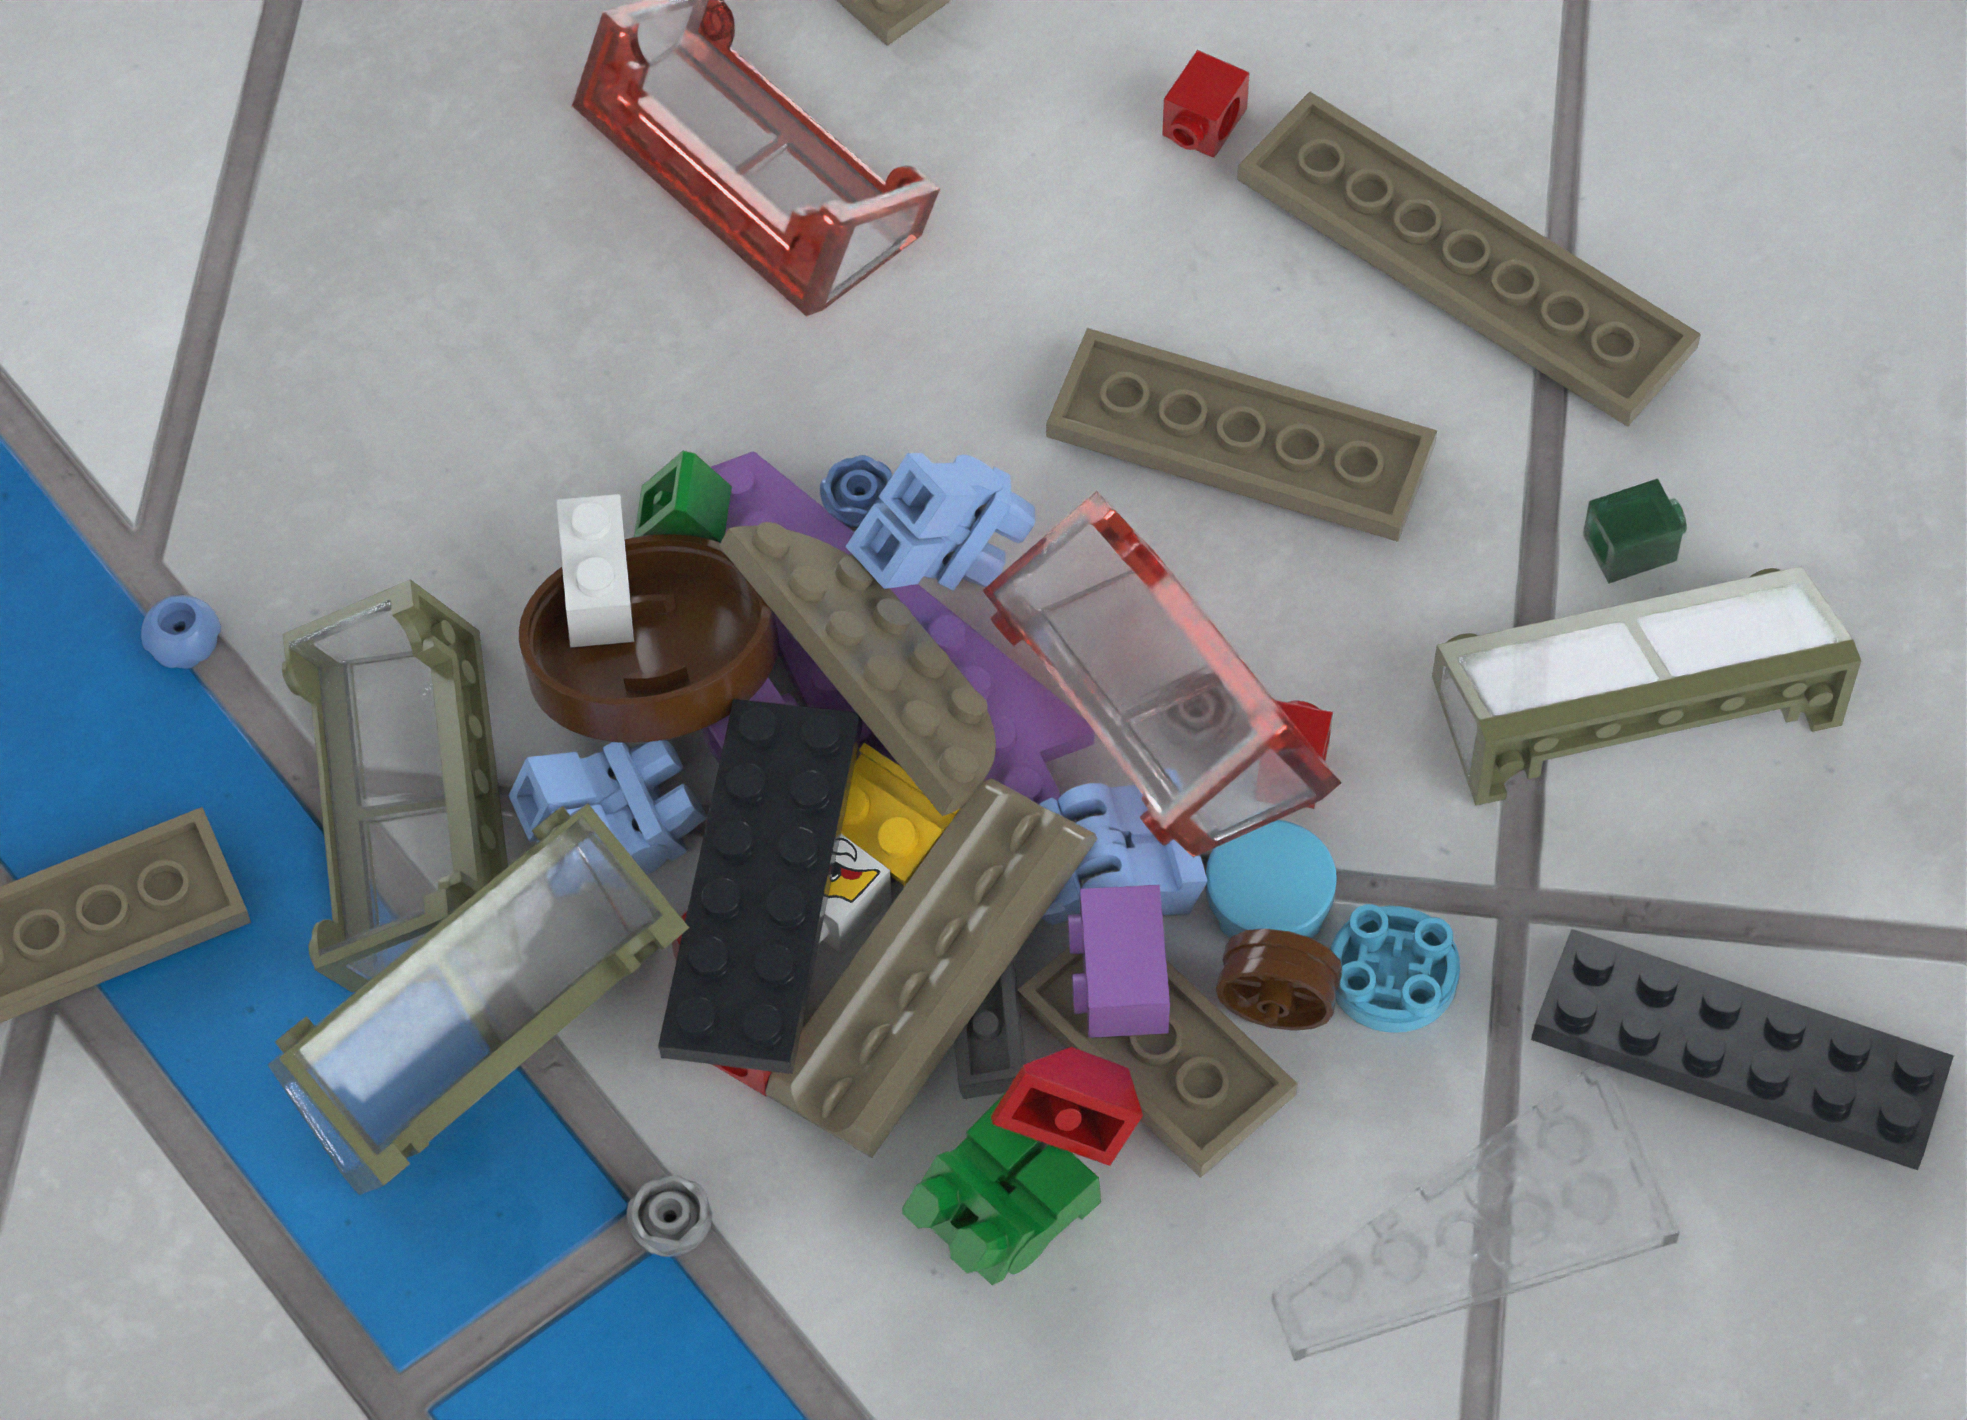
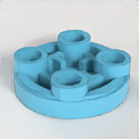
(1271, 881)
(1395, 967)

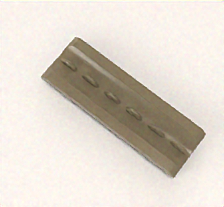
(929, 964)

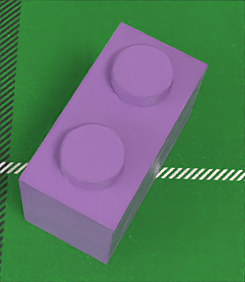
(1122, 961)

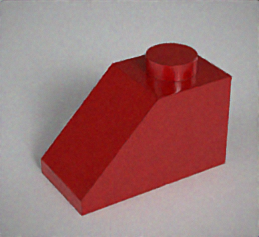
(1072, 1104)

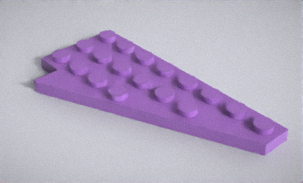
(1026, 716)

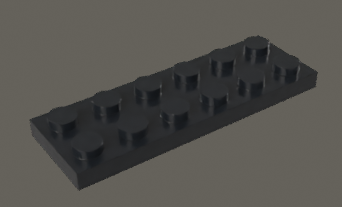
(761, 887)
(1743, 1048)

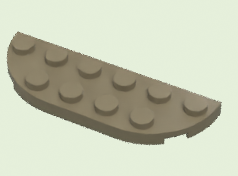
(873, 657)

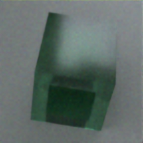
(1634, 530)

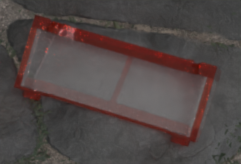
(745, 152)
(1157, 682)

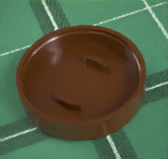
(694, 649)

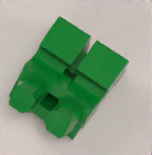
(1001, 1198)

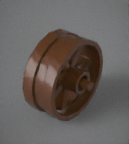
(1279, 979)

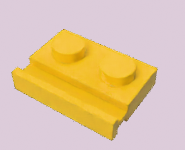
(891, 815)

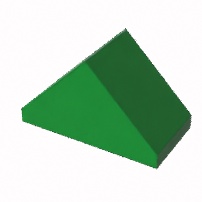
(684, 500)

